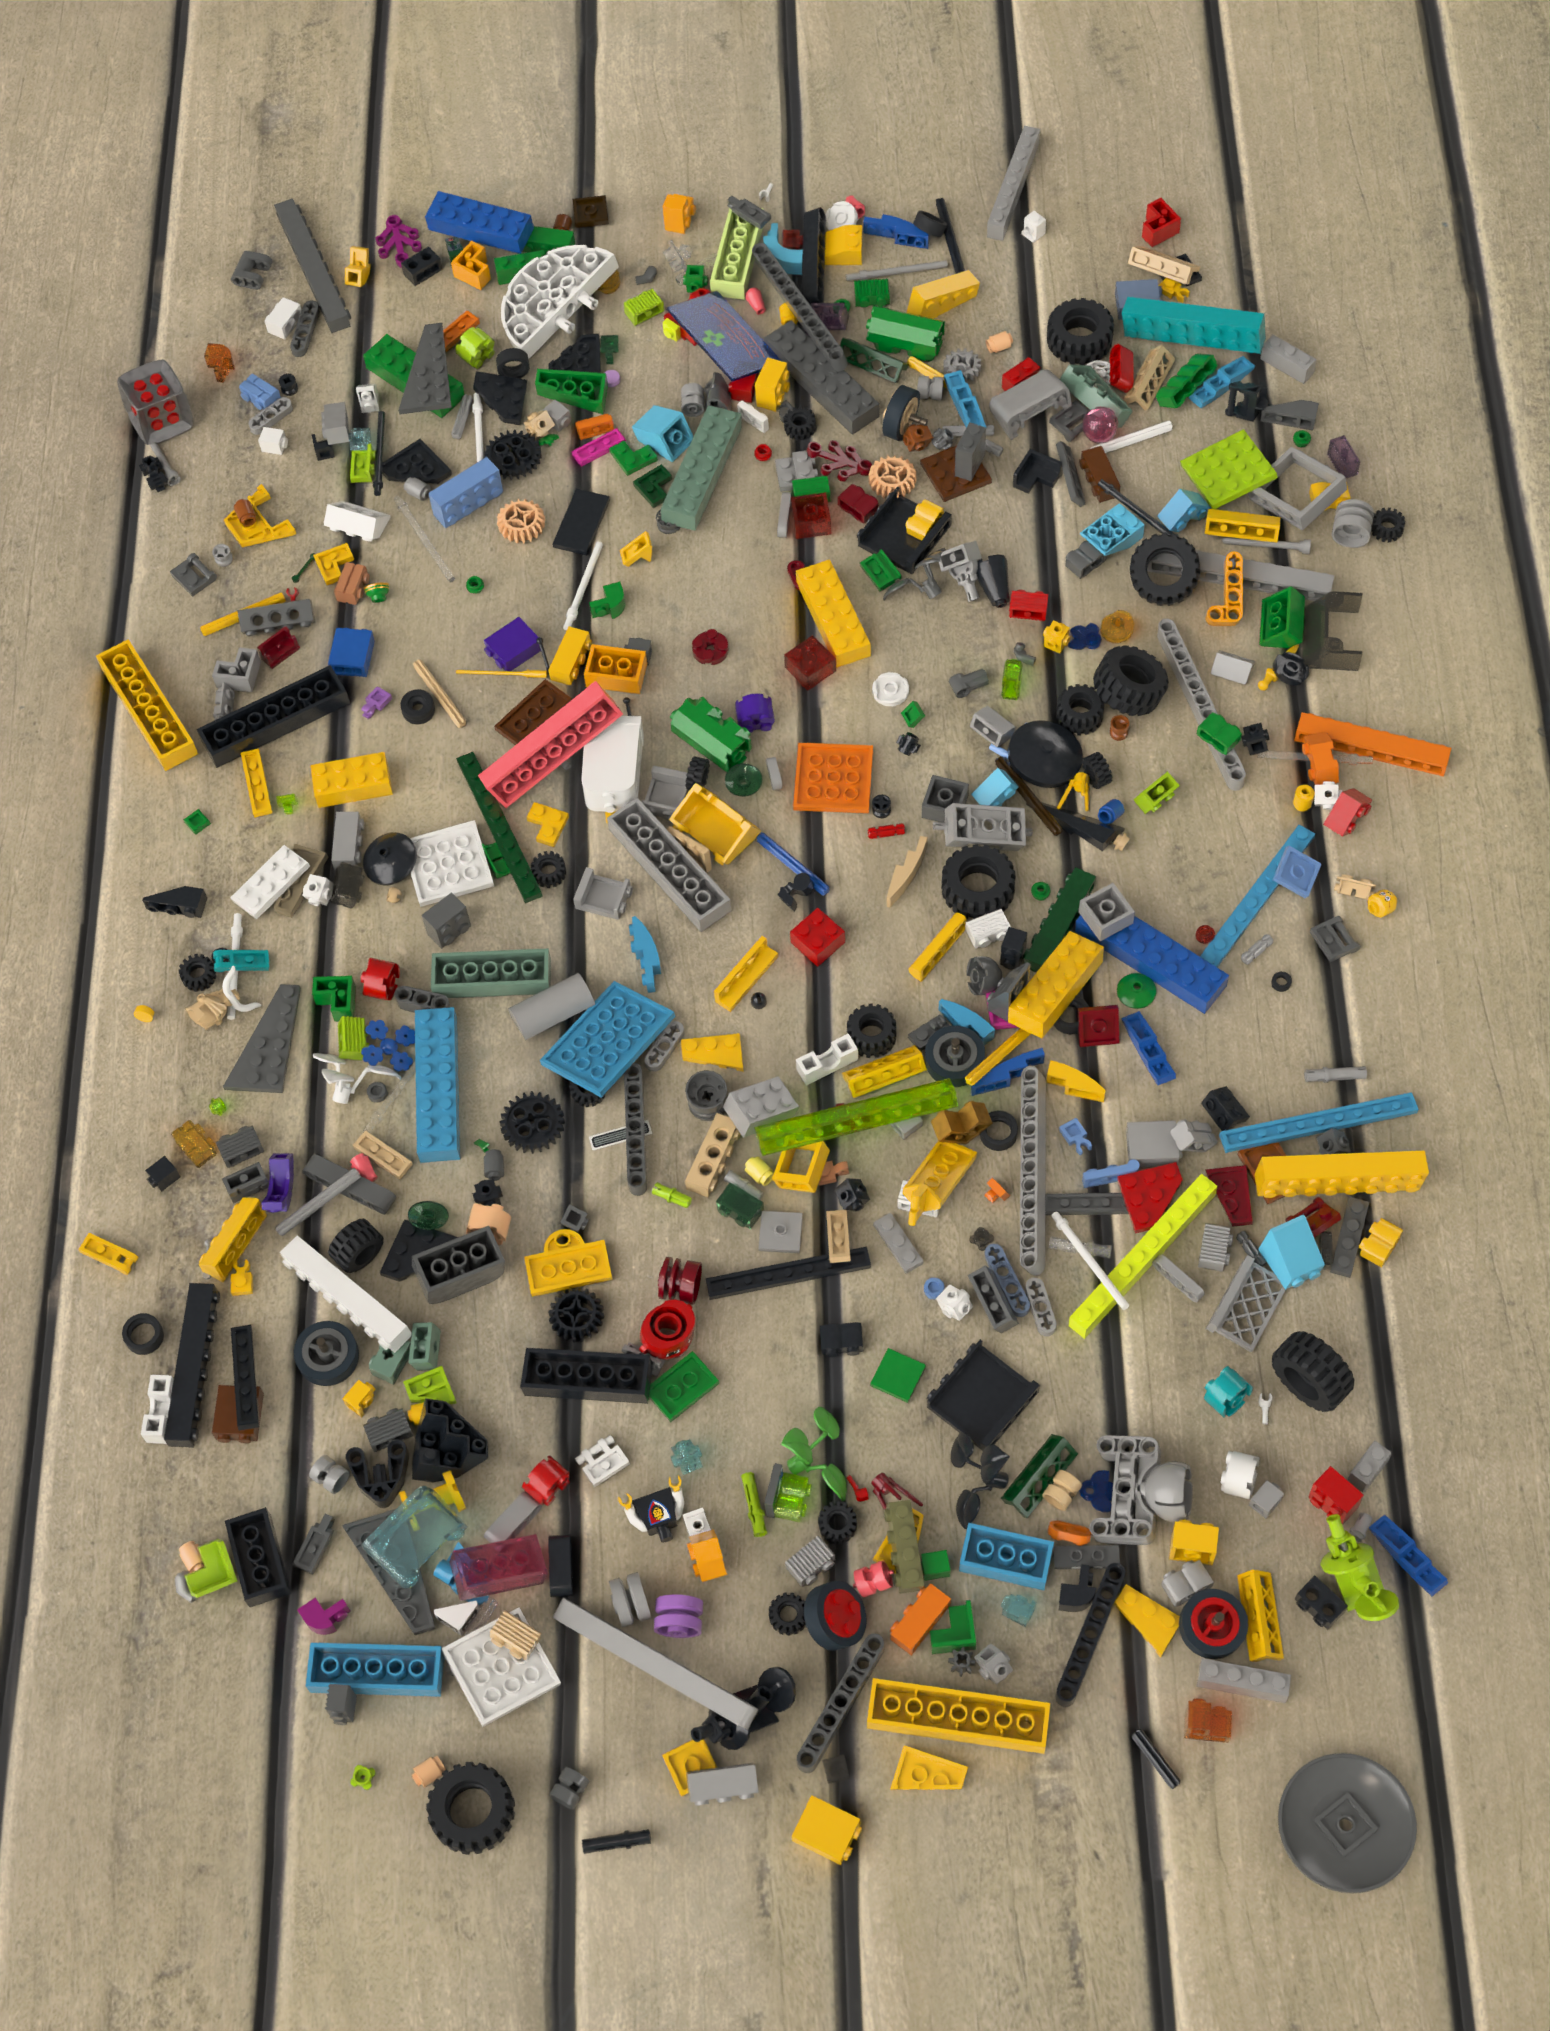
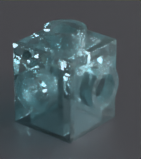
(686, 1456)

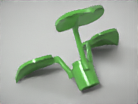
(798, 1444)

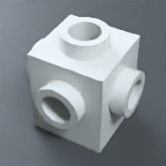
(1322, 790)
(318, 890)
(954, 1302)

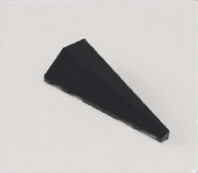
(1086, 827)

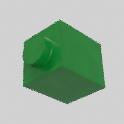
(935, 1565)

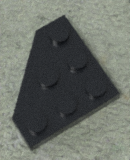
(580, 357)
(502, 395)
(416, 462)
(407, 1243)

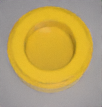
(144, 1013)

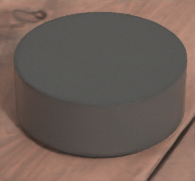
(377, 1092)

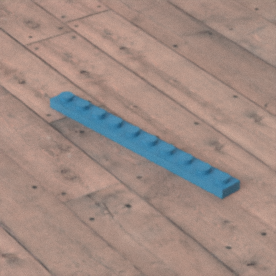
(1253, 901)
(1318, 1122)

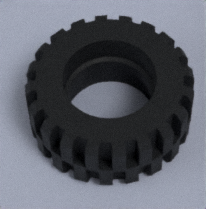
(1080, 315)
(1158, 545)
(1130, 680)
(978, 860)
(1313, 1371)
(460, 1780)

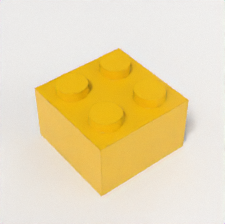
(772, 384)
(1193, 1542)

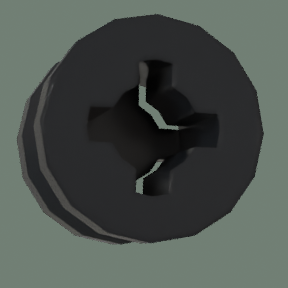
(288, 384)
(881, 806)

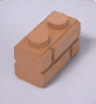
(351, 583)

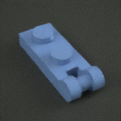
(1108, 1175)

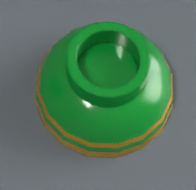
(377, 591)

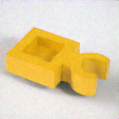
(1173, 288)
(241, 1281)

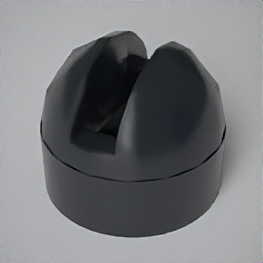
(754, 1002)

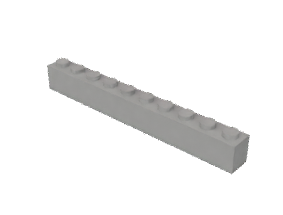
(1256, 575)

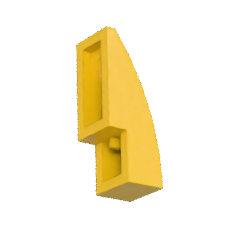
(1075, 1082)

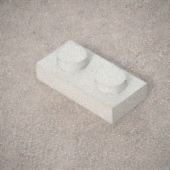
(753, 417)

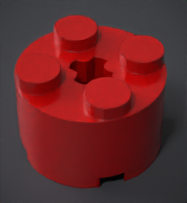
(380, 979)
(546, 1481)

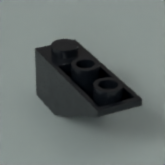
(181, 901)

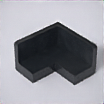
(1036, 468)

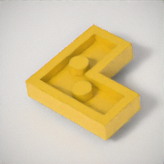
(330, 560)
(551, 820)

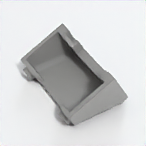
(1028, 400)

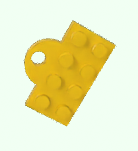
(567, 1264)

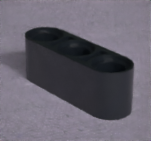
(560, 1565)

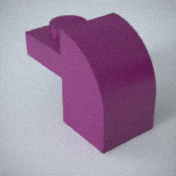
(320, 1620)

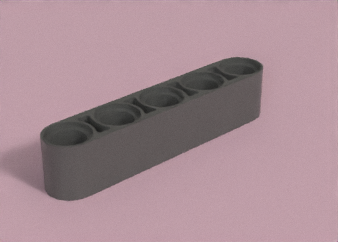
(361, 1191)

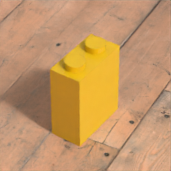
(827, 1830)

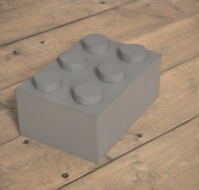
(760, 1105)
(722, 1783)

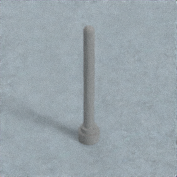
(171, 476)
(1303, 546)

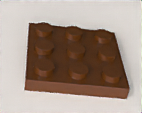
(941, 472)

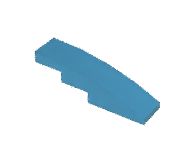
(1219, 383)
(963, 399)

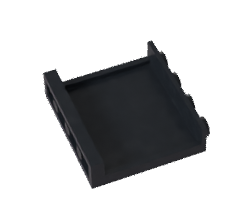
(888, 532)
(981, 1396)

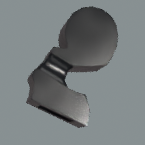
(802, 886)

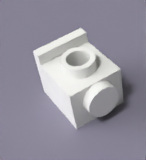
(1034, 226)
(695, 1518)

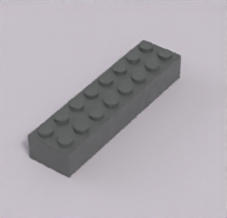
(832, 389)

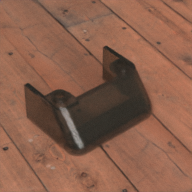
(1324, 651)

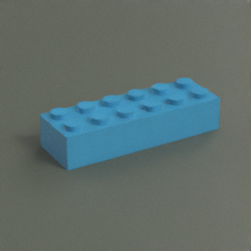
(376, 1668)

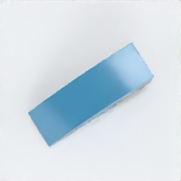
(962, 1016)

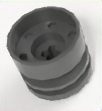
(705, 1085)

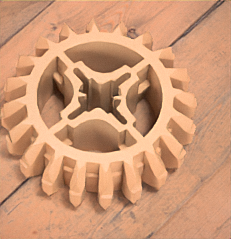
(894, 472)
(521, 521)

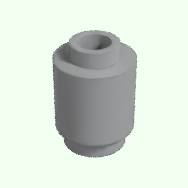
(417, 488)

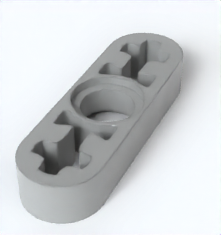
(275, 408)
(784, 515)
(664, 1054)
(1178, 1278)
(1043, 1297)

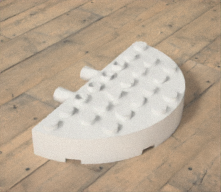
(551, 291)

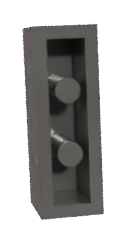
(993, 1299)

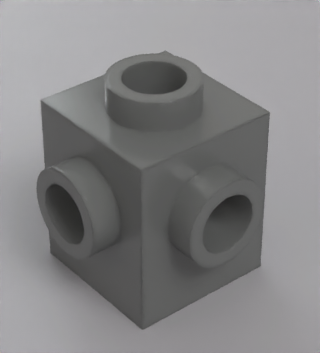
(1333, 1142)

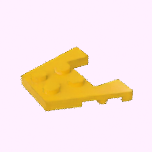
(260, 530)

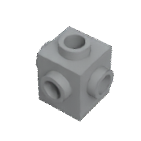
(993, 1664)

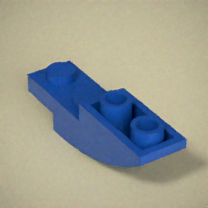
(894, 227)

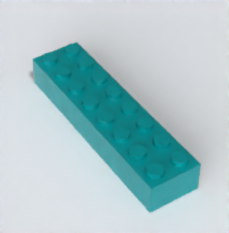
(1194, 325)

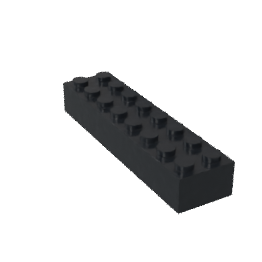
(273, 716)

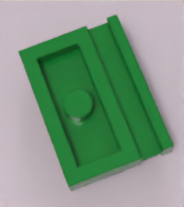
(880, 570)

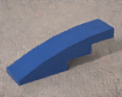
(1148, 1048)
(1001, 1075)
(1407, 1555)

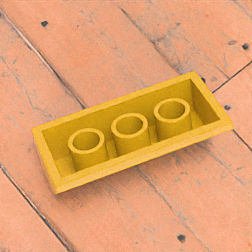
(233, 1238)

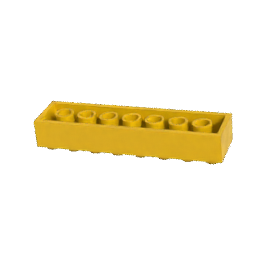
(147, 705)
(1341, 1173)
(958, 1715)

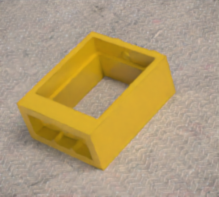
(797, 1182)

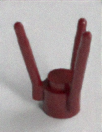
(885, 1485)

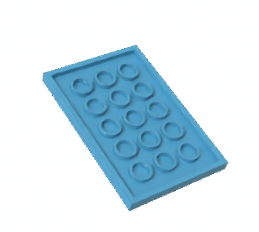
(607, 1039)

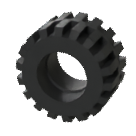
(1080, 697)
(876, 1017)
(356, 1245)

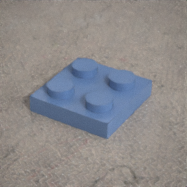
(1296, 871)

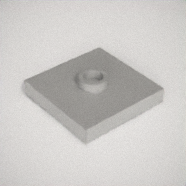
(780, 1232)

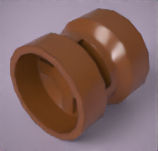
(1119, 727)

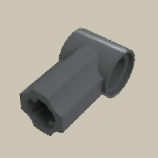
(963, 684)

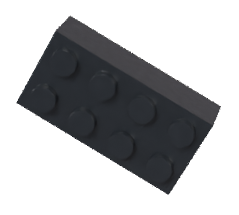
(257, 1557)

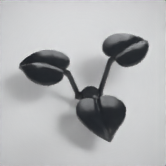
(991, 1461)

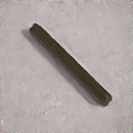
(1030, 797)

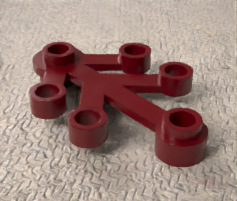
(841, 460)

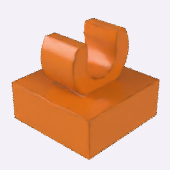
(996, 1191)

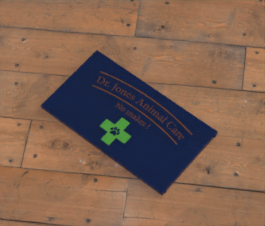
(723, 335)

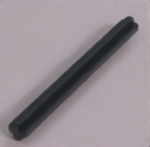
(950, 236)

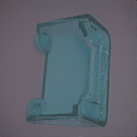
(413, 1535)

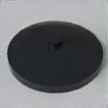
(1045, 754)

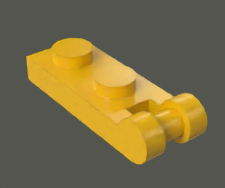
(107, 1253)

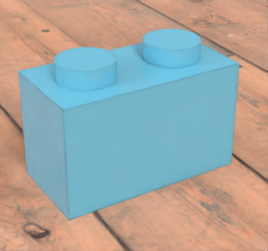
(995, 789)

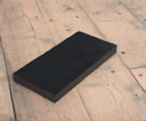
(581, 522)

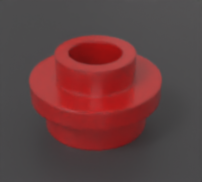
(763, 452)

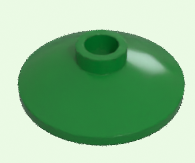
(1134, 997)

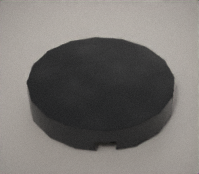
(1290, 668)

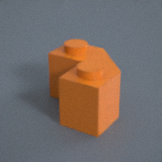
(1319, 751)

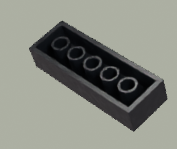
(586, 1375)

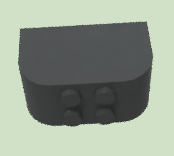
(459, 1266)

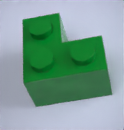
(337, 992)

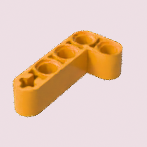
(1229, 588)

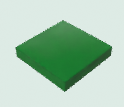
(898, 1375)

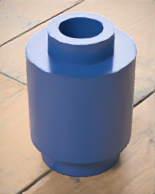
(1111, 811)

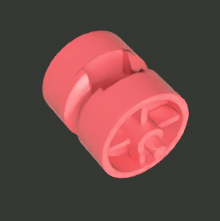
(871, 1579)

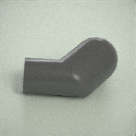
(648, 276)
(1021, 655)

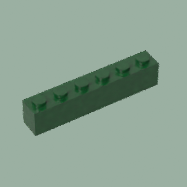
(1060, 918)

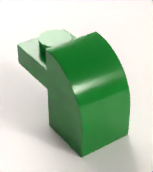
(612, 603)

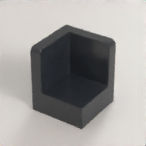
(322, 449)

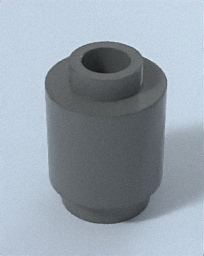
(493, 1164)

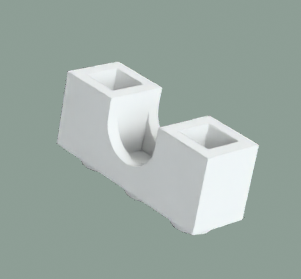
(840, 1054)
(160, 1395)

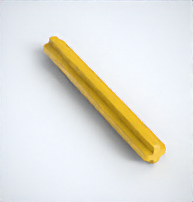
(233, 618)
(996, 1056)

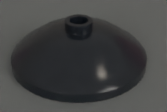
(394, 864)

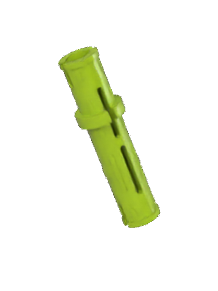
(756, 1513)

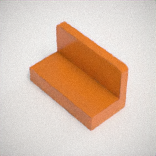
(594, 426)

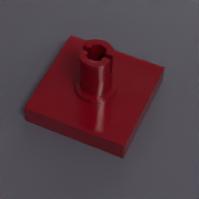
(1098, 1025)

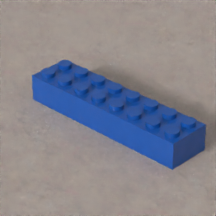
(1163, 962)

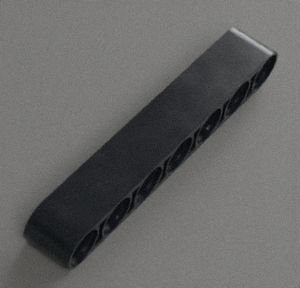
(814, 255)
(1088, 1644)

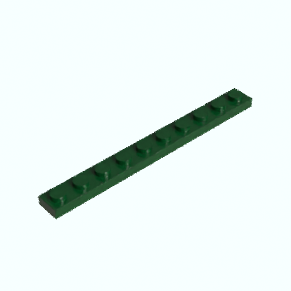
(500, 829)

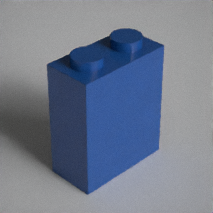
(351, 651)

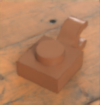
(830, 1172)

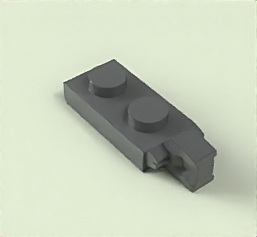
(749, 211)
(314, 1545)

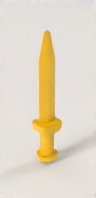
(1270, 675)

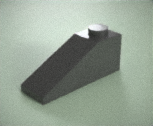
(1294, 414)

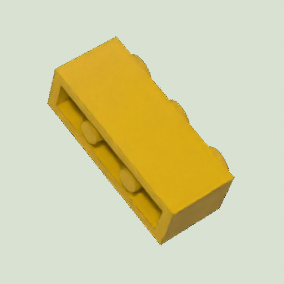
(570, 656)

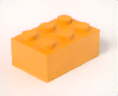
(616, 668)

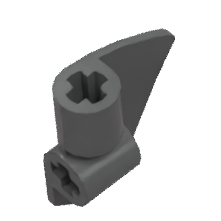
(718, 392)

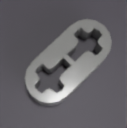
(774, 774)

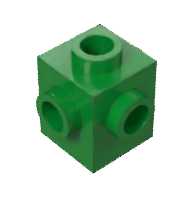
(695, 281)

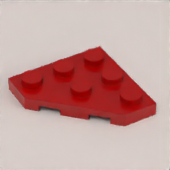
(1149, 1194)

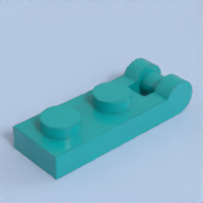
(242, 960)

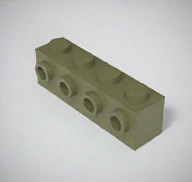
(904, 1546)

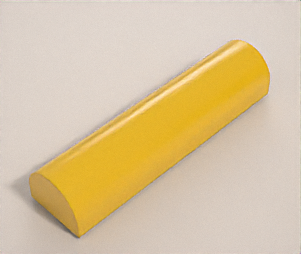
(938, 947)

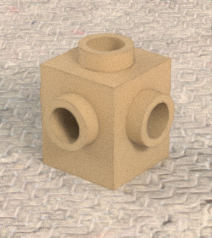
(539, 424)

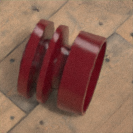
(676, 1280)

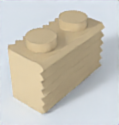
(514, 1635)

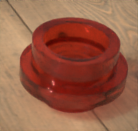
(1205, 934)

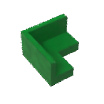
(959, 1635)

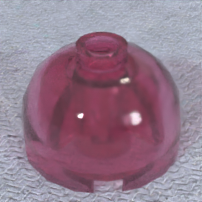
(1100, 425)

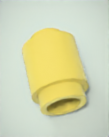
(759, 1171)

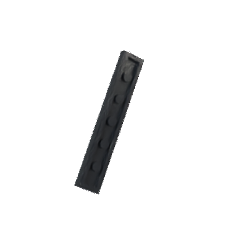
(244, 1377)

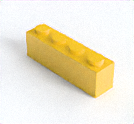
(1242, 525)

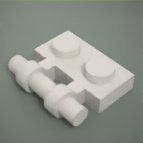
(604, 1466)

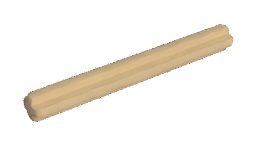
(439, 693)

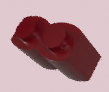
(858, 503)

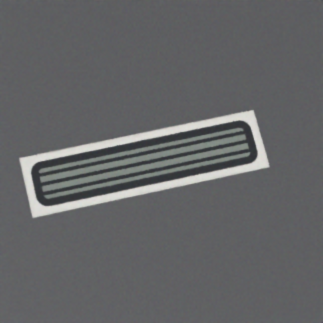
(614, 1136)

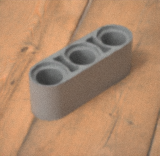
(513, 1519)

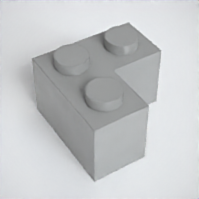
(241, 674)

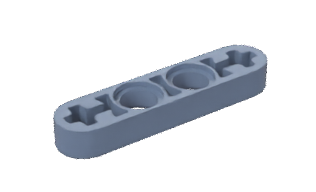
(1009, 1279)

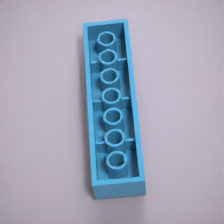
(437, 1085)

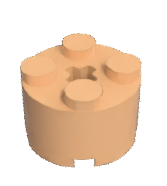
(490, 1216)

